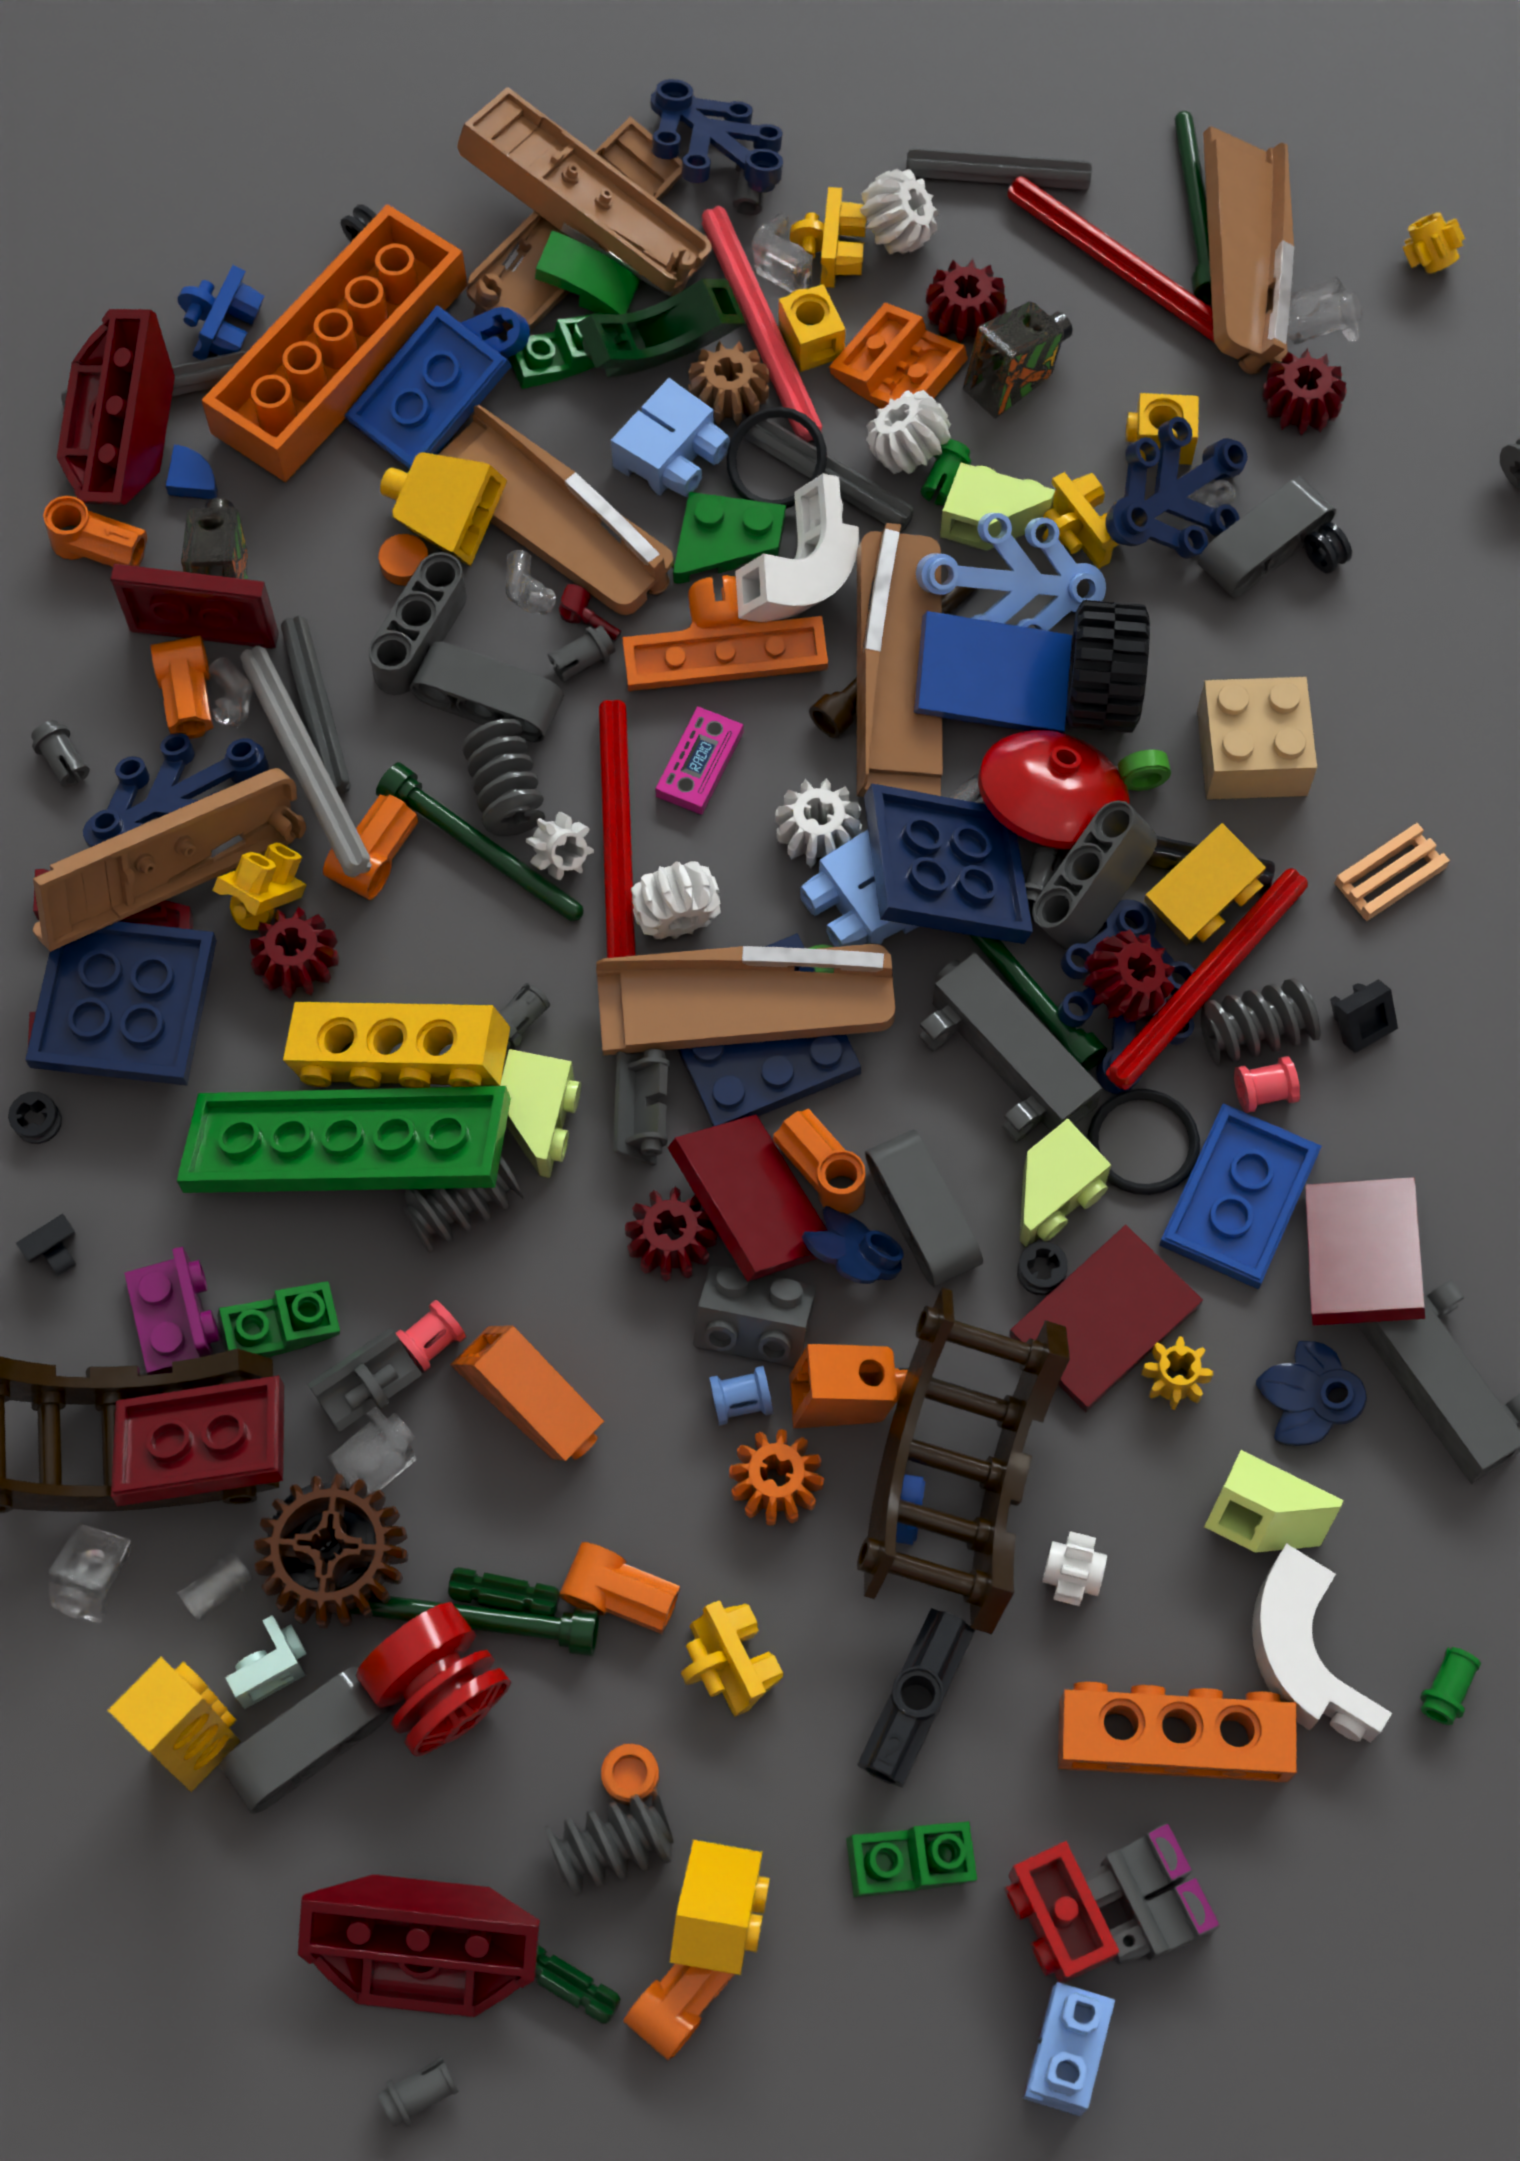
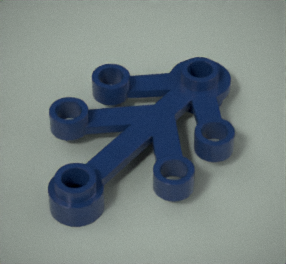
(675, 103)
(1132, 517)
(241, 762)
(1122, 1032)

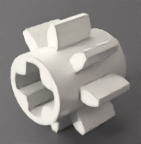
(555, 857)
(1074, 1568)

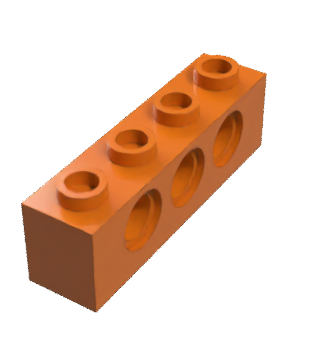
(1088, 1746)

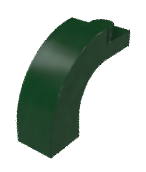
(663, 331)

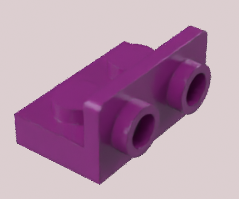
(171, 1312)

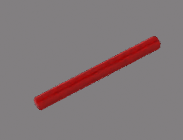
(1113, 255)
(616, 829)
(1206, 979)

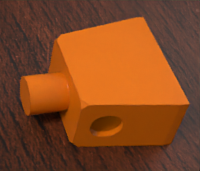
(844, 1385)

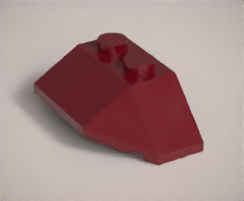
(117, 409)
(419, 1943)

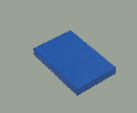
(428, 389)
(992, 673)
(1240, 1196)

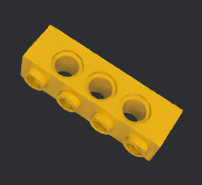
(324, 1028)
(177, 1721)

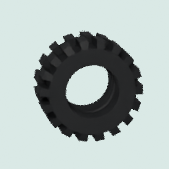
(1108, 666)

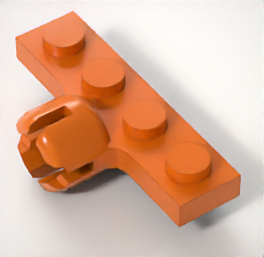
(722, 645)

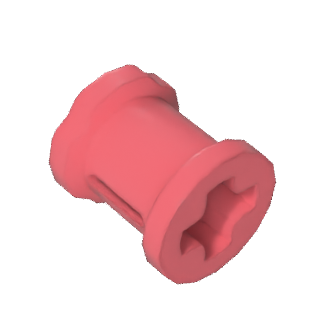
(1267, 1084)
(431, 1335)

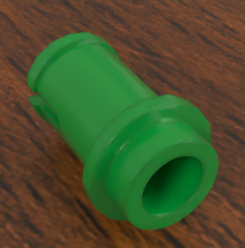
(945, 470)
(1450, 1686)

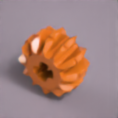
(764, 1492)

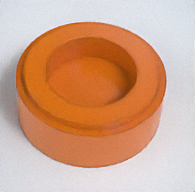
(401, 557)
(628, 1772)

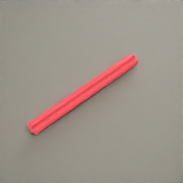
(759, 318)

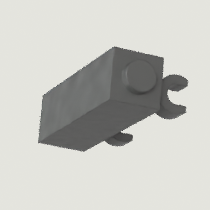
(1013, 1044)
(1447, 1386)

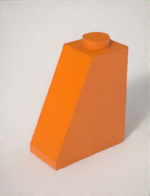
(529, 1392)

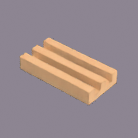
(1423, 849)

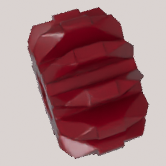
(964, 299)
(1304, 391)
(291, 935)
(1128, 976)
(658, 1247)

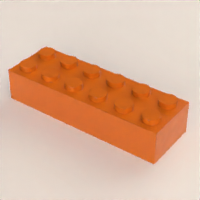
(333, 342)

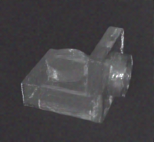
(781, 260)
(375, 1452)
(86, 1572)

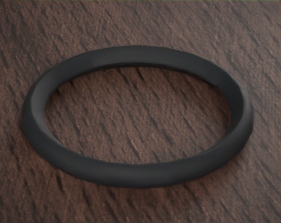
(752, 421)
(1178, 1109)

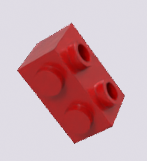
(1062, 1913)

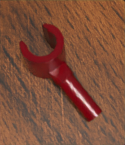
(574, 610)

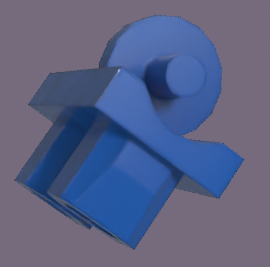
(234, 298)

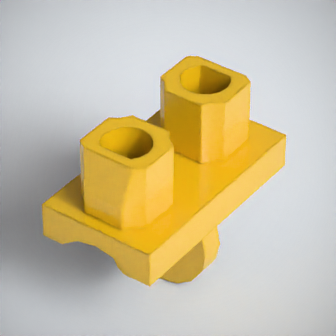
(836, 255)
(1077, 519)
(261, 885)
(722, 1660)

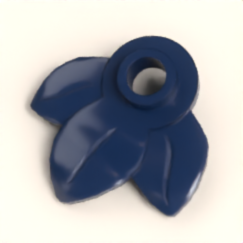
(855, 1250)
(1303, 1394)

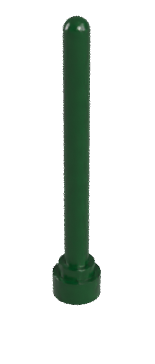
(1196, 201)
(403, 784)
(1081, 1045)
(573, 1630)

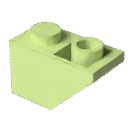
(984, 491)
(540, 1095)
(1057, 1178)
(1270, 1508)

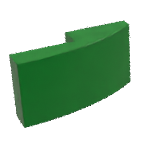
(582, 270)
(552, 355)
(281, 1324)
(911, 1859)

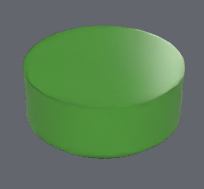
(1144, 769)

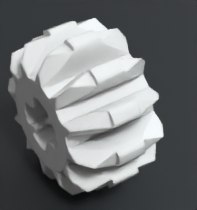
(899, 211)
(908, 431)
(800, 815)
(676, 900)

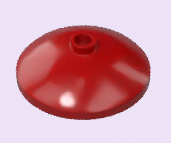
(1048, 785)

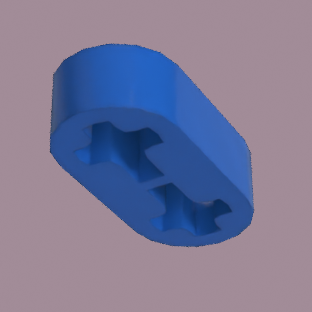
(490, 324)

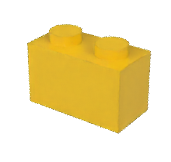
(1205, 885)
(718, 1906)

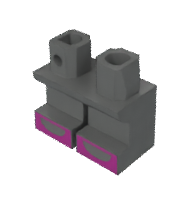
(1164, 1921)

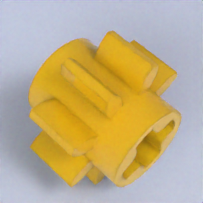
(1433, 242)
(1175, 1359)

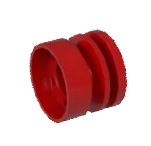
(426, 1669)

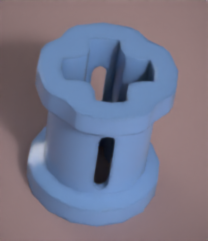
(741, 1395)

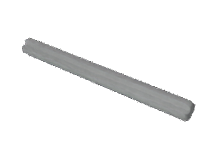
(306, 762)

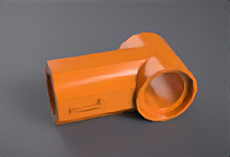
(95, 534)
(182, 675)
(383, 834)
(820, 1159)
(606, 1584)
(673, 2007)

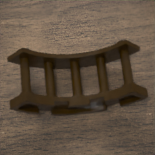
(102, 1388)
(1002, 1477)

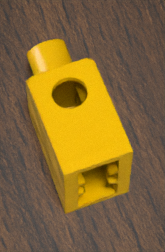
(445, 501)

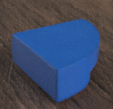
(190, 475)
(911, 1491)

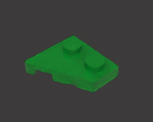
(726, 533)

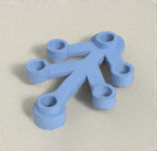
(1024, 580)

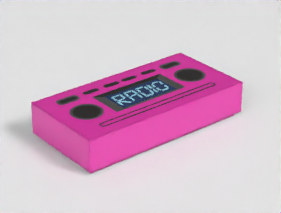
(699, 760)

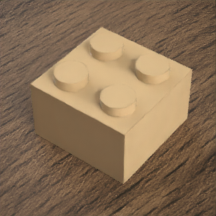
(1256, 738)

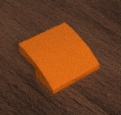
(897, 356)

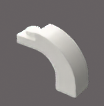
(826, 552)
(1288, 1654)

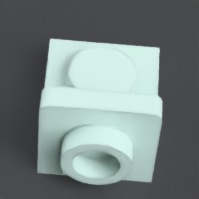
(265, 1673)

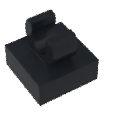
(1365, 1015)
(48, 1242)

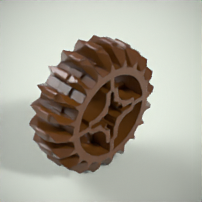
(307, 1548)

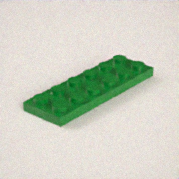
(345, 1140)

